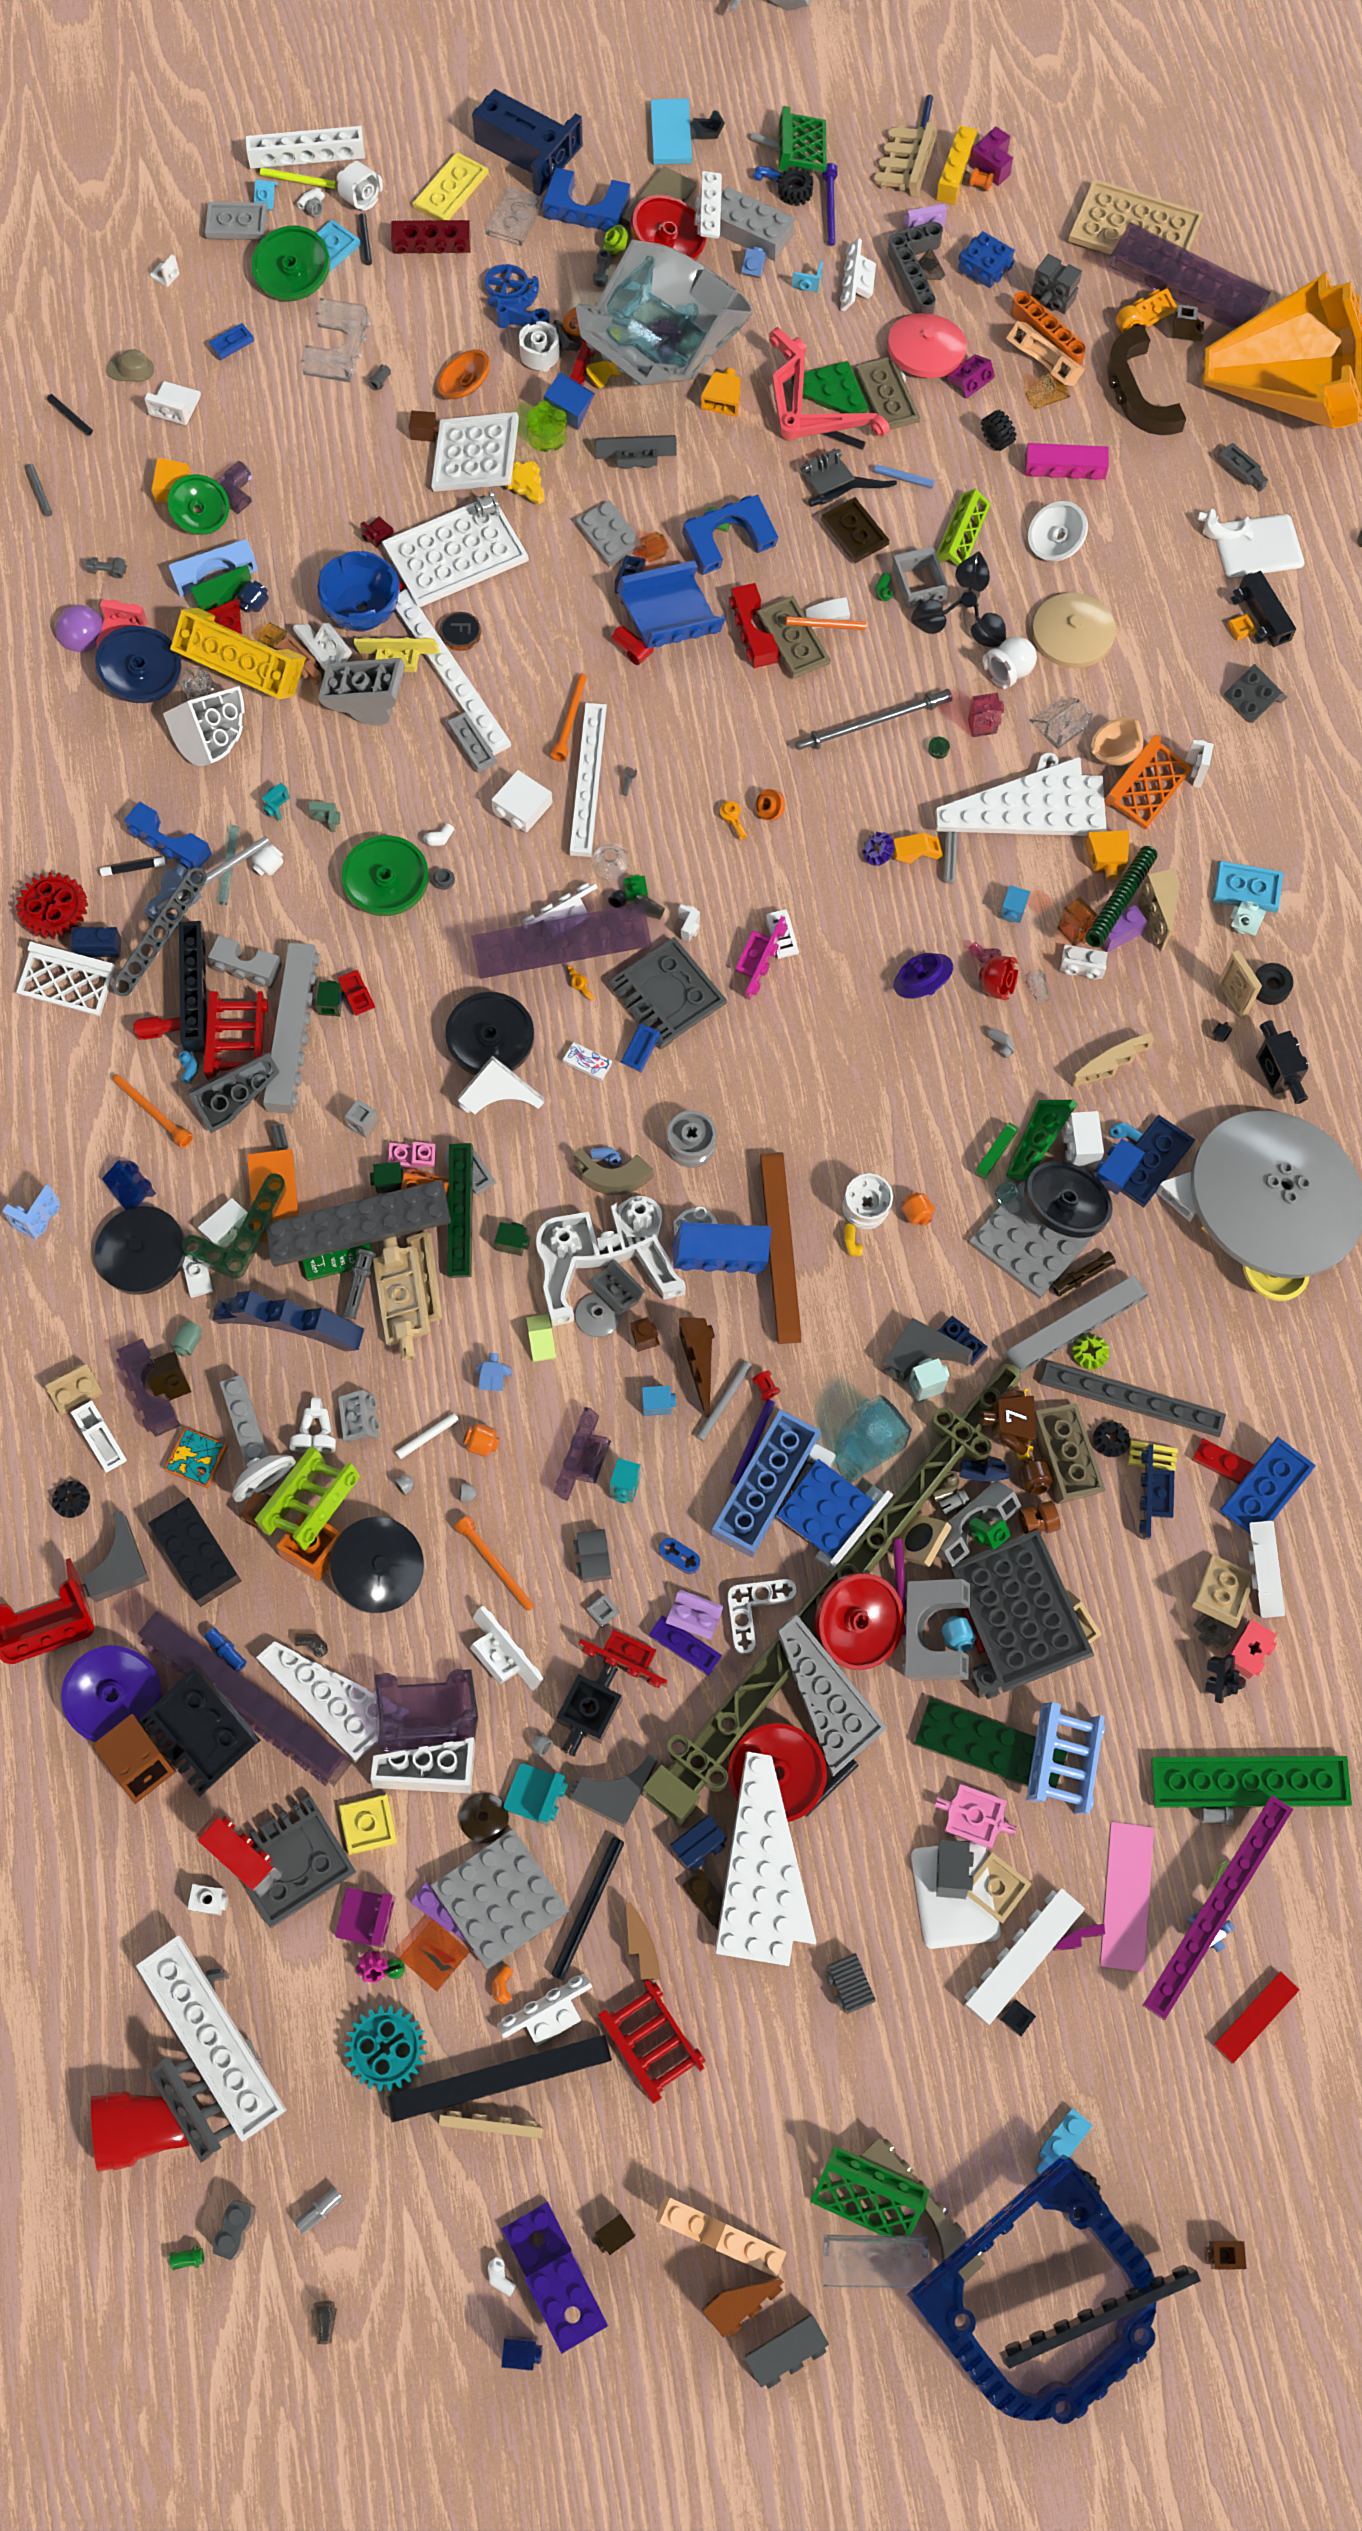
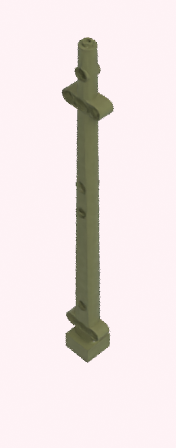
(677, 1788)

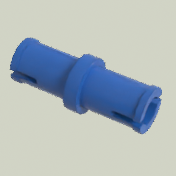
(225, 1649)

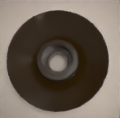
(486, 1830)

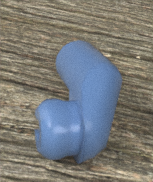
(611, 1156)

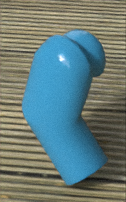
(190, 1066)
(1124, 1130)

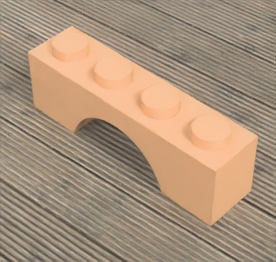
(1040, 348)

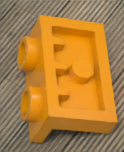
(1156, 306)

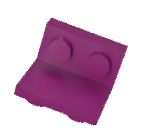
(365, 1917)

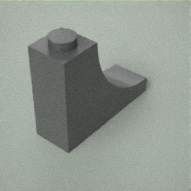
(921, 1343)
(120, 1569)
(613, 1798)

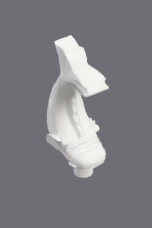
(1216, 531)

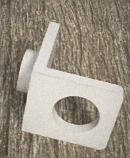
(169, 271)

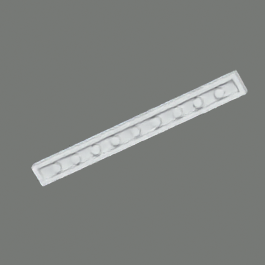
(452, 675)

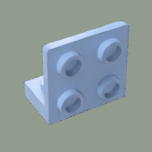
(35, 1220)

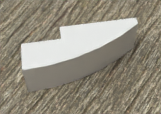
(99, 1436)

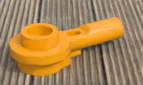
(730, 812)

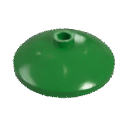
(200, 493)

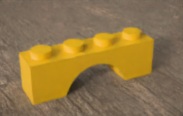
(955, 166)

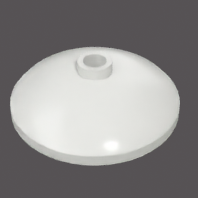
(1052, 523)
(261, 1475)

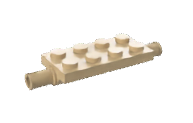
(401, 1296)

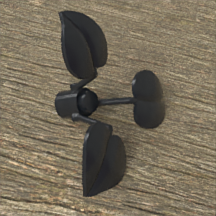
(975, 577)

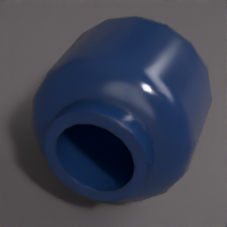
(253, 596)

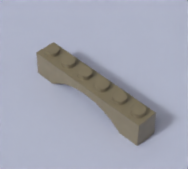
(949, 2235)

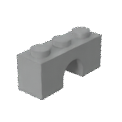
(260, 970)

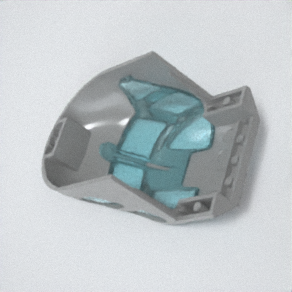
(662, 285)

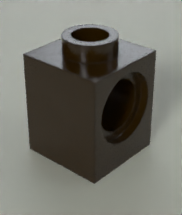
(614, 2235)

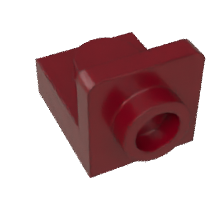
(376, 531)

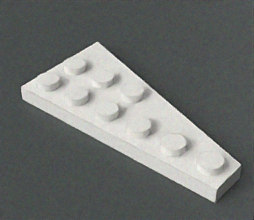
(333, 1701)

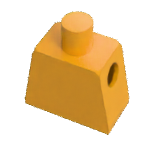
(722, 393)
(165, 475)
(1108, 852)

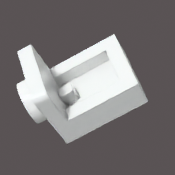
(691, 925)

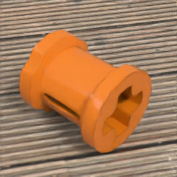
(981, 179)

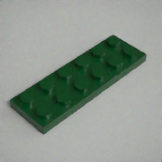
(981, 1743)

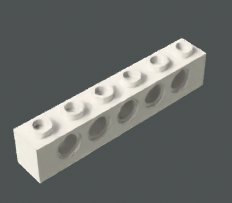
(305, 147)

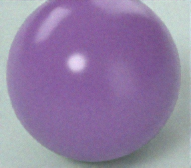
(78, 628)

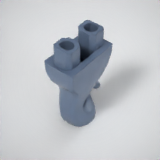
(168, 885)

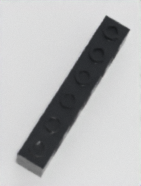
(192, 986)

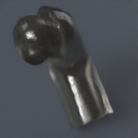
(314, 1642)

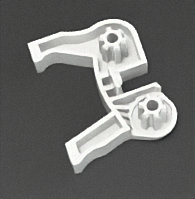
(571, 1244)

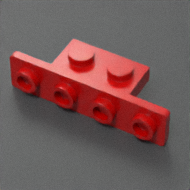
(627, 1653)

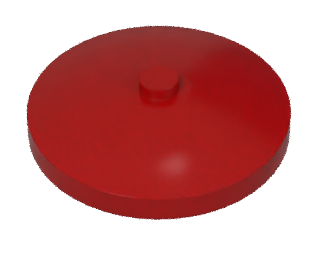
(667, 222)
(859, 1621)
(796, 1761)

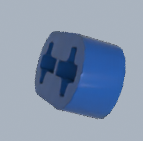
(683, 1551)

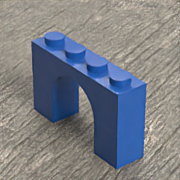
(601, 216)
(747, 513)

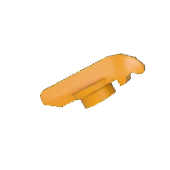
(580, 982)

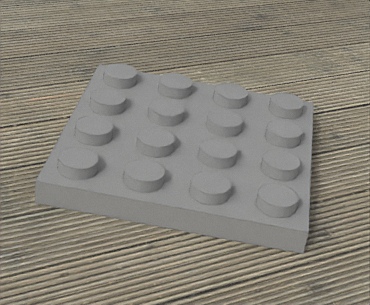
(1025, 1246)
(499, 1899)

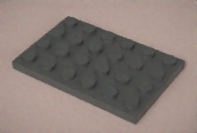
(1022, 1611)

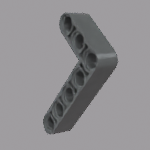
(902, 251)

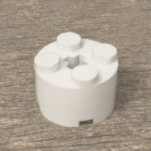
(359, 185)
(539, 346)

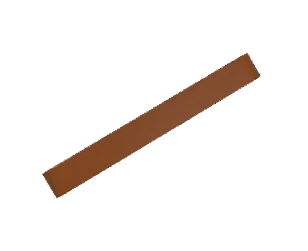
(781, 1248)

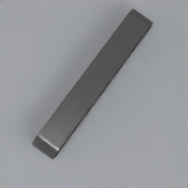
(168, 925)

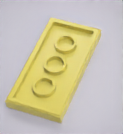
(450, 187)

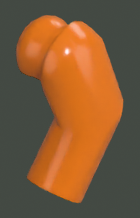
(499, 1987)

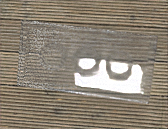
(874, 2261)

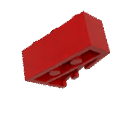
(234, 1851)

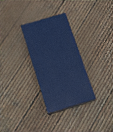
(1163, 1149)

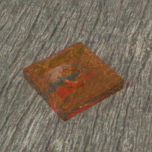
(434, 1955)

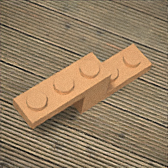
(720, 2236)

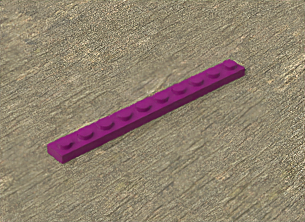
(1217, 1908)

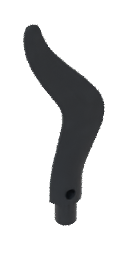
(858, 482)

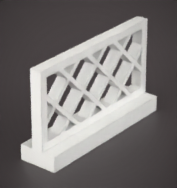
(76, 963)

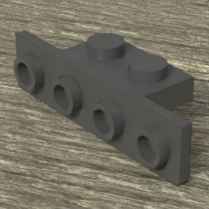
(636, 450)

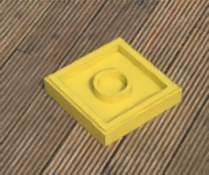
(368, 1824)

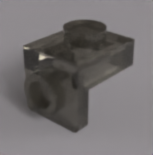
(931, 266)

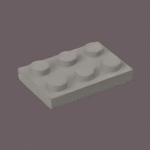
(236, 220)
(609, 533)

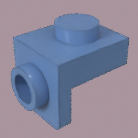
(754, 262)

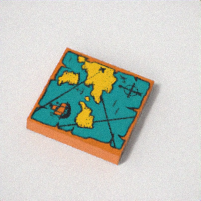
(196, 1458)

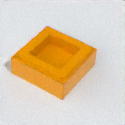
(1241, 627)

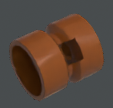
(1047, 1518)

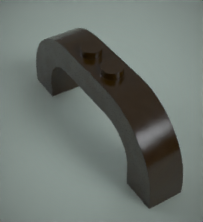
(1142, 414)

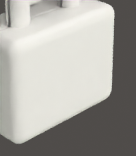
(1271, 550)
(953, 1920)

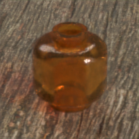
(653, 546)

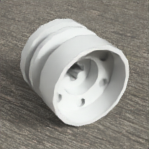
(867, 1189)

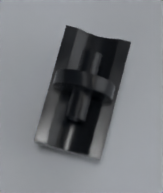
(1227, 1680)

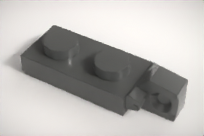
(1243, 466)

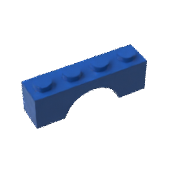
(187, 850)

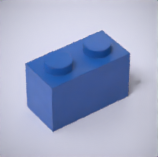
(1119, 1166)

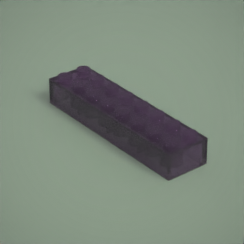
(1187, 277)
(561, 940)

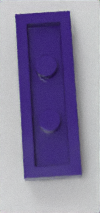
(685, 1646)

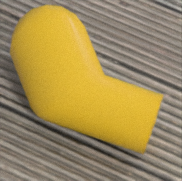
(849, 1239)

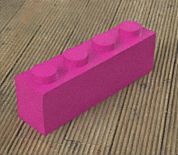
(1066, 461)

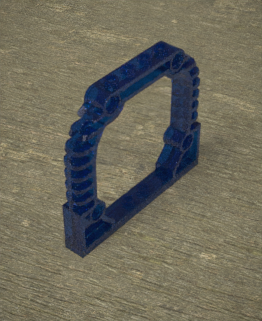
(941, 2301)

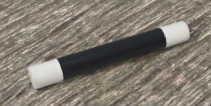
(134, 866)

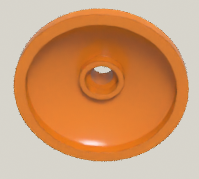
(464, 374)

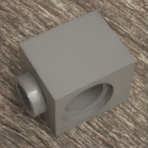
(361, 1118)

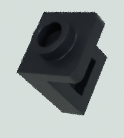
(710, 127)

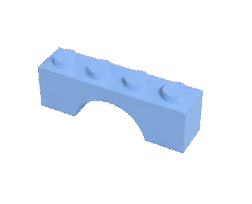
(192, 570)

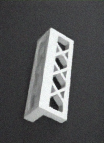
(881, 1501)

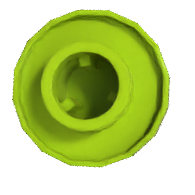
(615, 239)

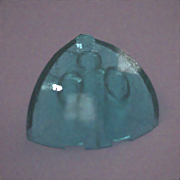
(870, 1437)

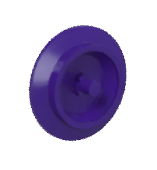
(923, 975)

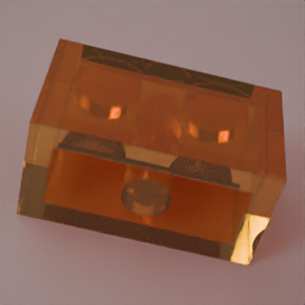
(1076, 921)

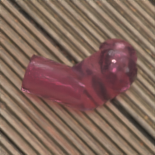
(984, 955)

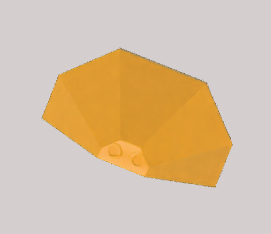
(1297, 356)

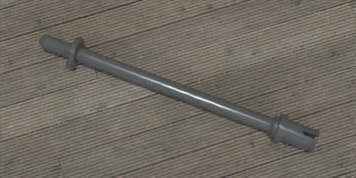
(930, 702)

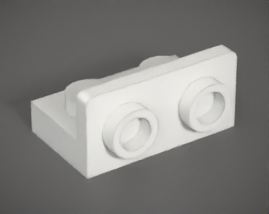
(1199, 758)
(1083, 962)

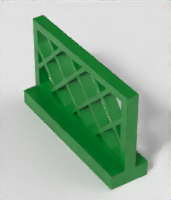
(788, 139)
(877, 2182)

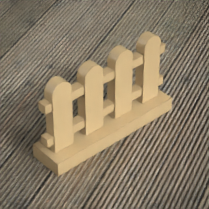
(916, 167)

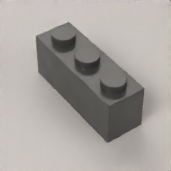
(787, 2351)

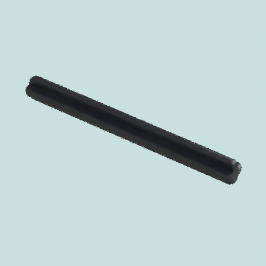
(587, 1908)

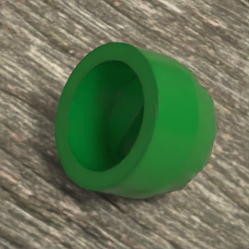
(398, 1973)

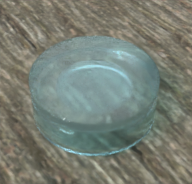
(1006, 1192)

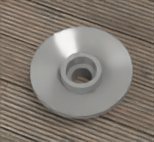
(596, 1325)

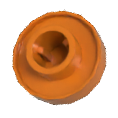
(770, 804)

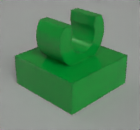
(634, 886)

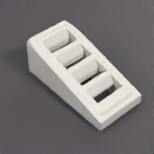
(771, 922)

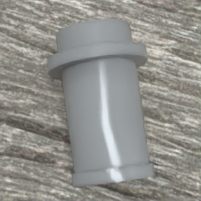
(955, 1501)
(1217, 1815)

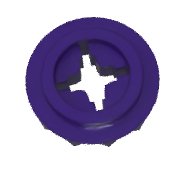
(886, 849)

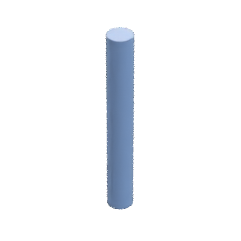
(904, 476)

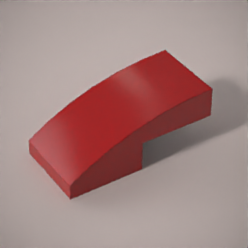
(356, 993)

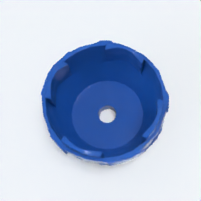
(355, 581)

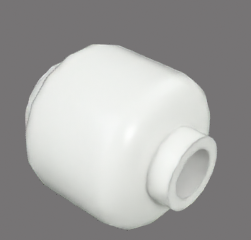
(267, 860)

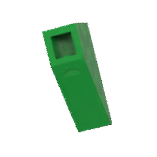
(220, 589)

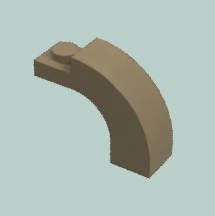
(613, 1181)

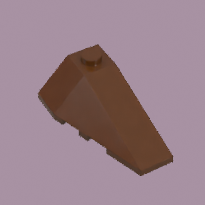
(697, 1345)

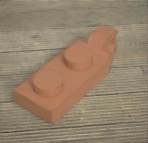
(310, 667)

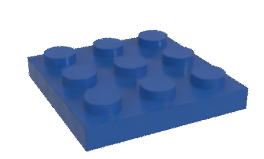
(825, 1508)

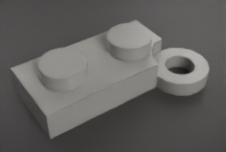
(481, 1176)

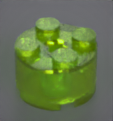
(546, 427)

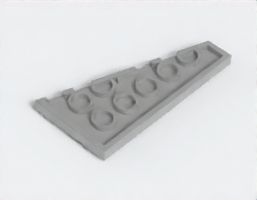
(835, 1707)

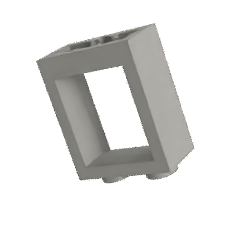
(916, 560)

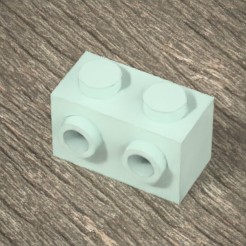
(928, 1379)

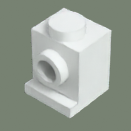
(218, 1903)

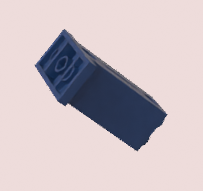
(526, 137)

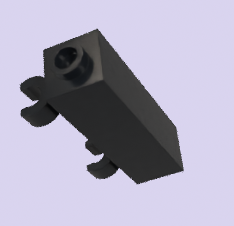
(1266, 608)

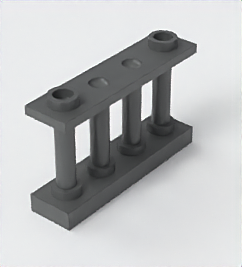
(185, 2110)

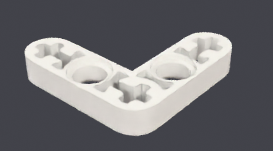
(744, 1607)

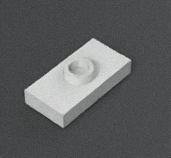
(197, 1278)

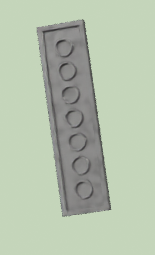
(358, 1223)

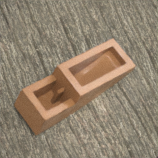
(641, 1944)

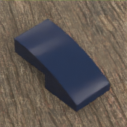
(991, 1471)

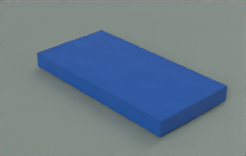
(1268, 1485)

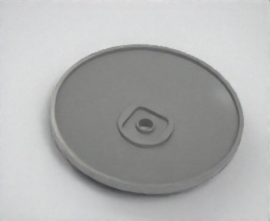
(1258, 1220)

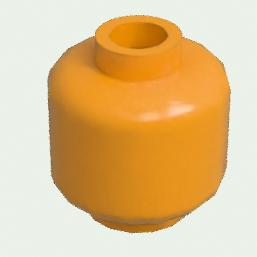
(1128, 318)

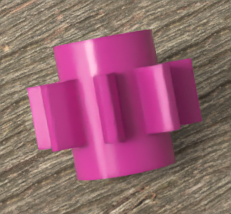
(372, 1966)

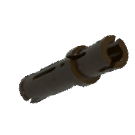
(1074, 1279)

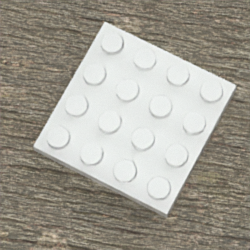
(475, 452)

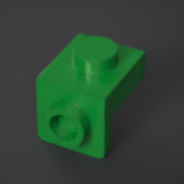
(992, 1535)

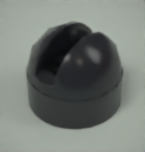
(617, 899)

